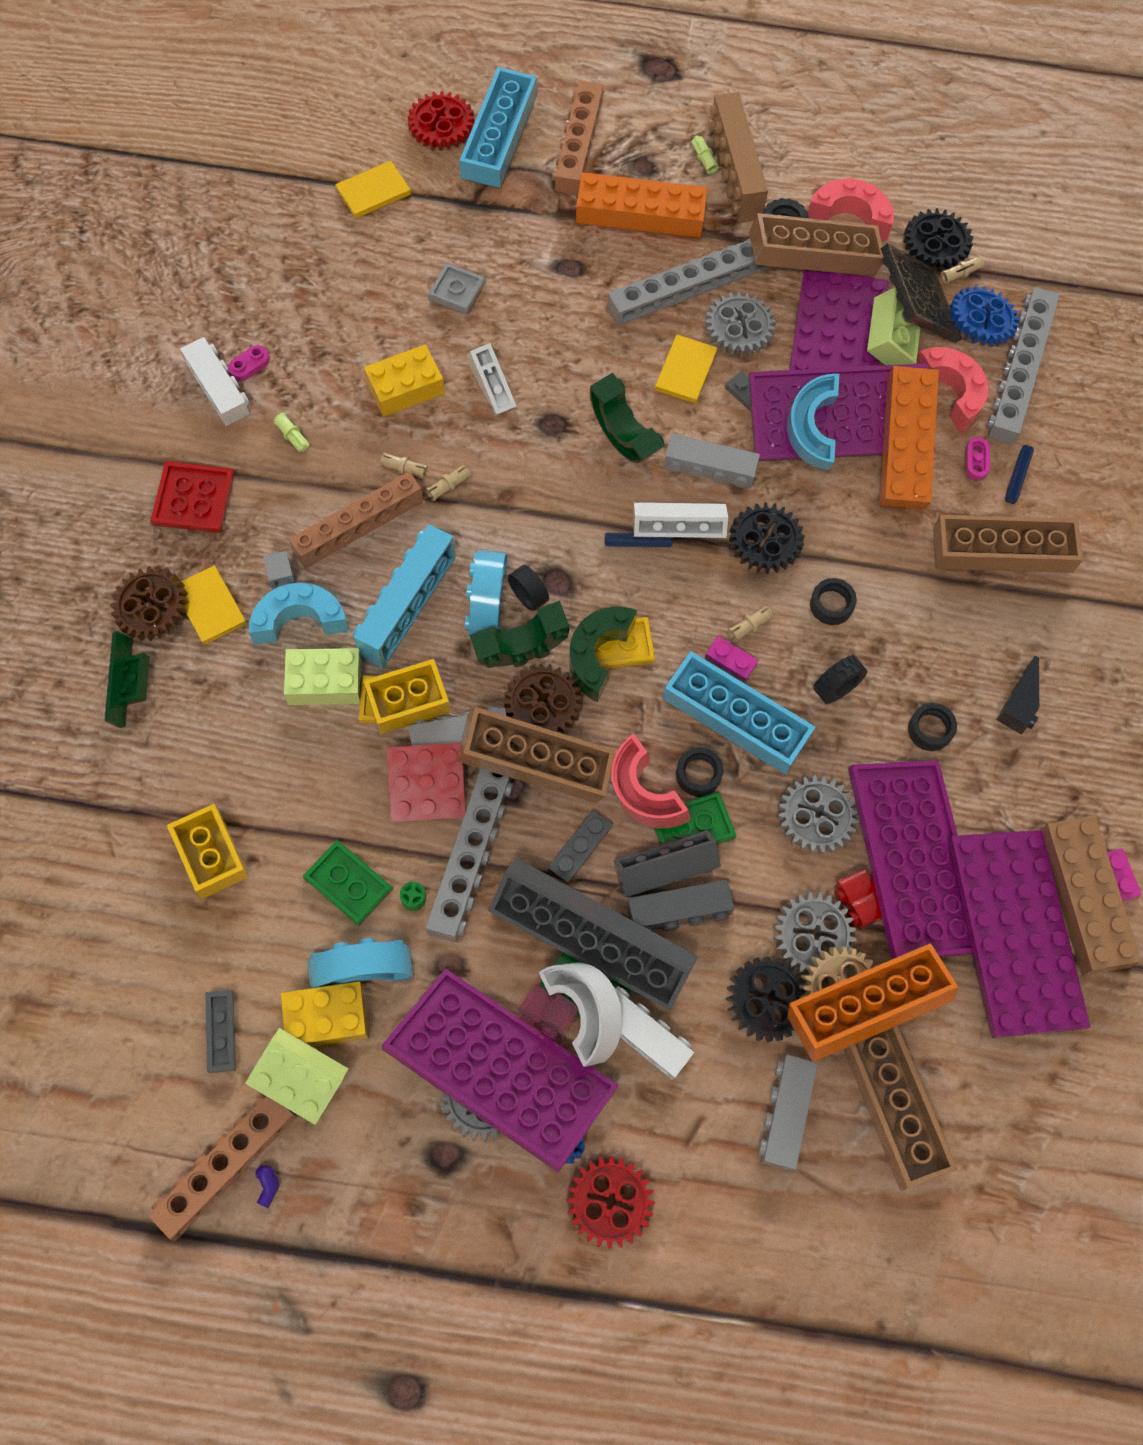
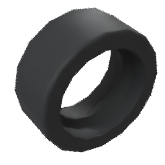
(835, 585)
(528, 587)
(940, 712)
(702, 754)

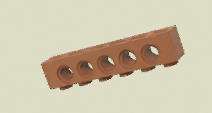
(578, 137)
(356, 520)
(164, 1212)

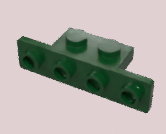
(125, 680)

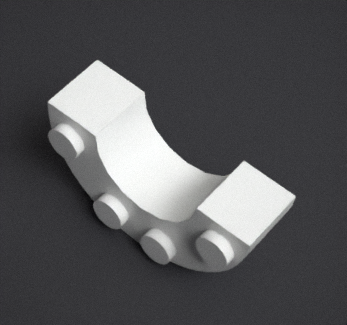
(596, 1004)

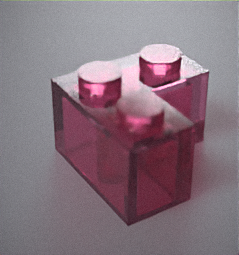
(549, 1013)

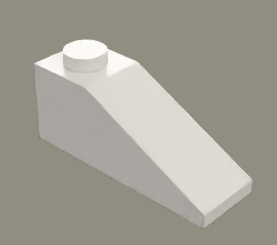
(491, 378)

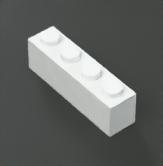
(215, 381)
(680, 520)
(652, 1038)

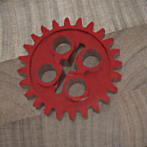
(441, 120)
(603, 1227)

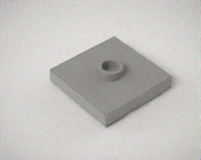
(456, 288)

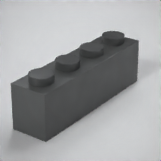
(667, 863)
(682, 906)

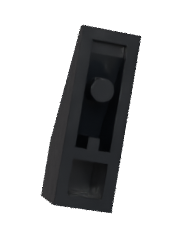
(1023, 701)

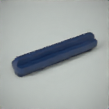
(1019, 474)
(629, 540)

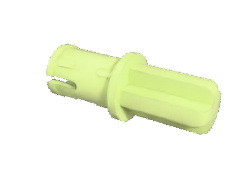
(705, 155)
(291, 432)

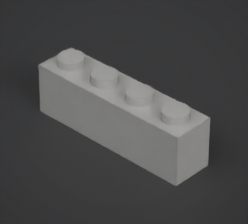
(711, 461)
(443, 730)
(788, 1114)

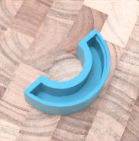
(801, 426)
(486, 590)
(292, 602)
(360, 962)

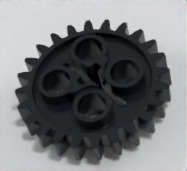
(938, 239)
(747, 528)
(771, 976)

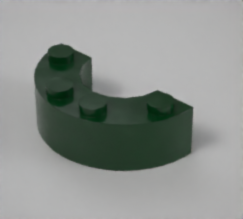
(619, 423)
(590, 634)
(523, 642)

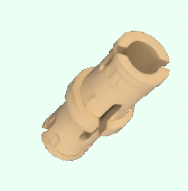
(972, 264)
(403, 465)
(448, 482)
(750, 623)

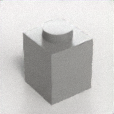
(278, 569)

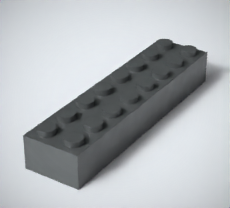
(592, 933)

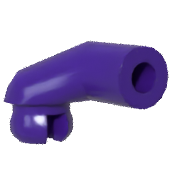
(269, 1183)

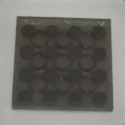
(920, 293)

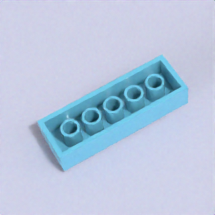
(498, 127)
(404, 596)
(738, 712)

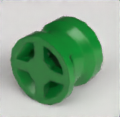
(409, 892)

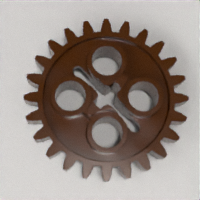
(138, 621)
(561, 691)

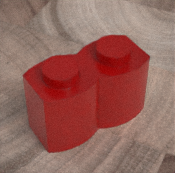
(860, 898)

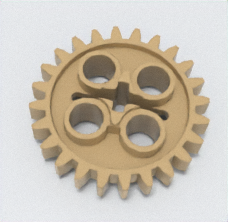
(832, 967)

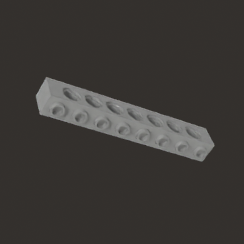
(682, 282)
(1023, 366)
(452, 927)

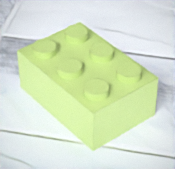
(891, 335)
(322, 676)
(297, 1076)

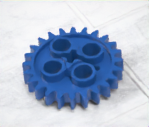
(998, 317)

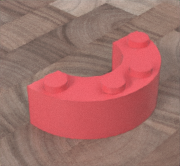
(855, 198)
(964, 377)
(643, 806)

